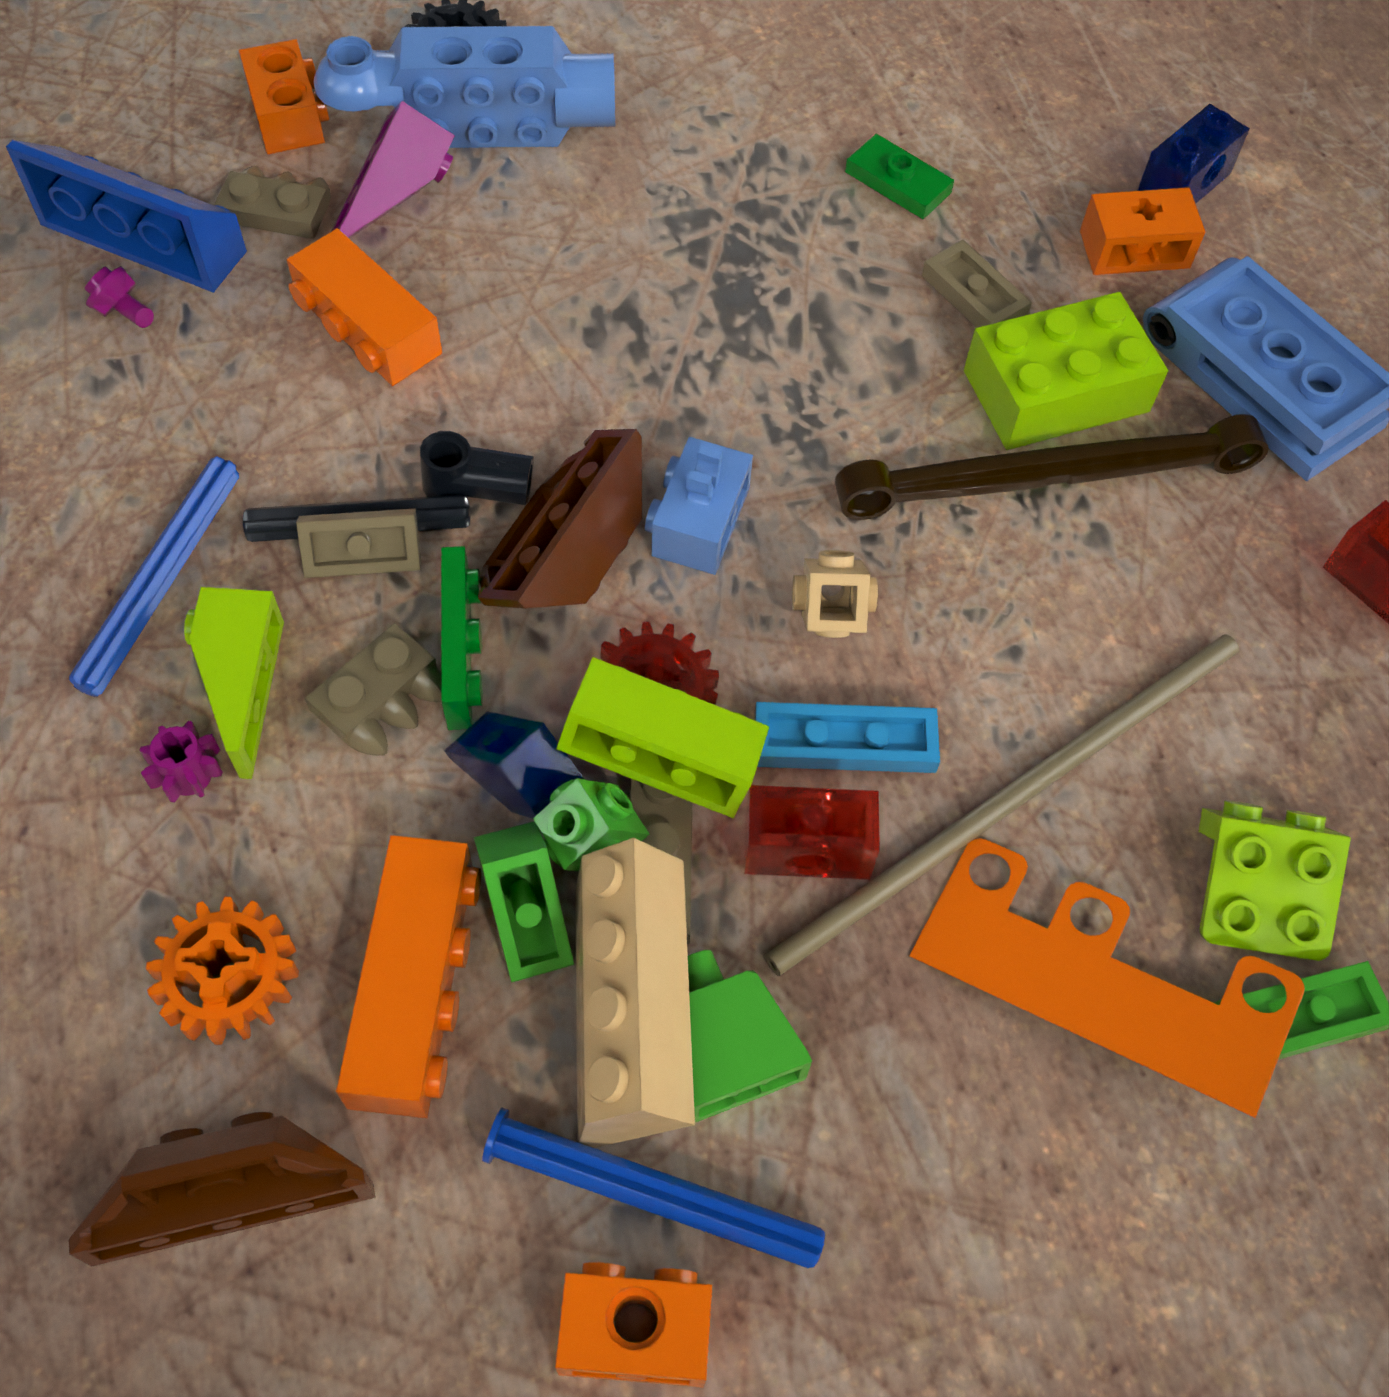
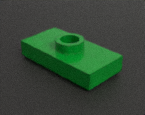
(899, 176)

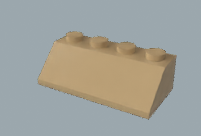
(632, 995)

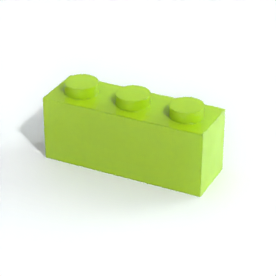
(663, 737)

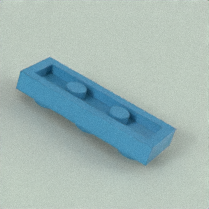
(849, 737)

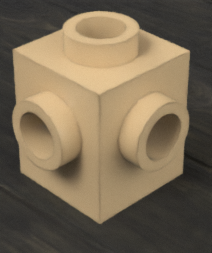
(840, 613)

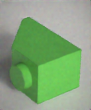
(524, 901)

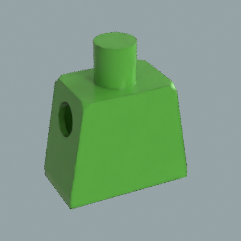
(738, 1039)

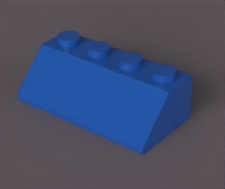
(129, 214)

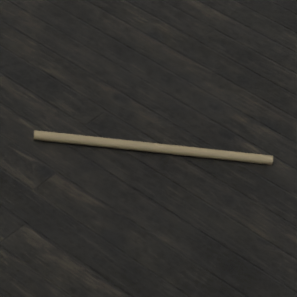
(997, 807)

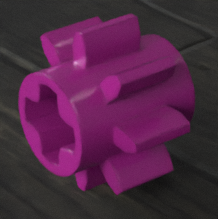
(178, 745)

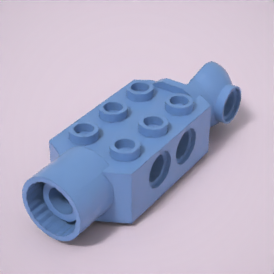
(476, 82)

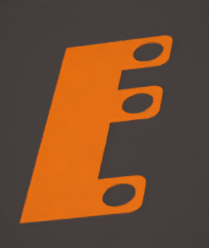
(1079, 986)

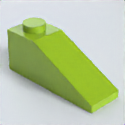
(236, 651)

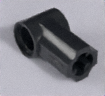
(456, 468)

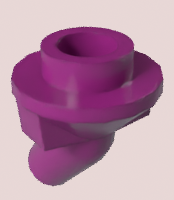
(111, 291)

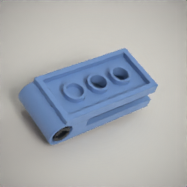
(1275, 360)

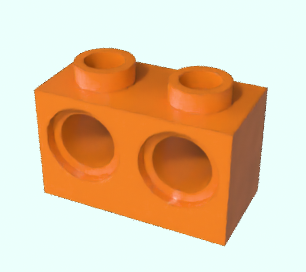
(283, 96)

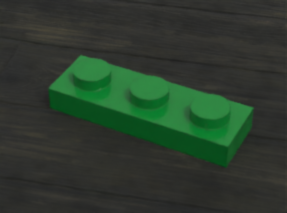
(459, 638)

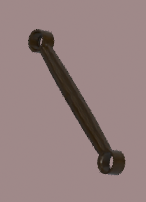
(870, 489)

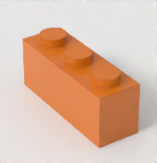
(364, 307)

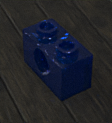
(1196, 154)

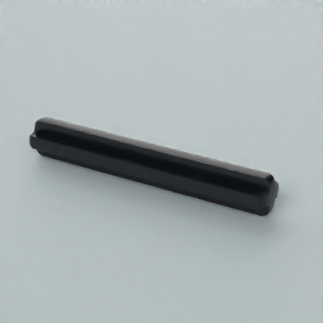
(431, 514)

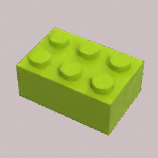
(1064, 370)

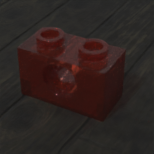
(811, 832)

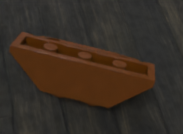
(570, 527)
(216, 1186)

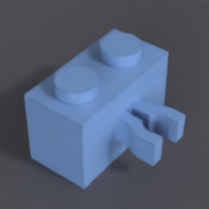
(700, 505)

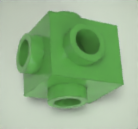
(586, 819)

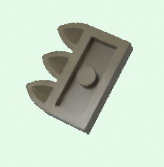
(275, 203)
(377, 688)

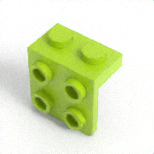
(1272, 881)

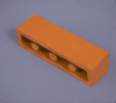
(408, 978)

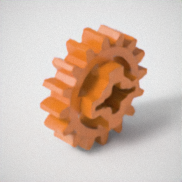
(241, 990)

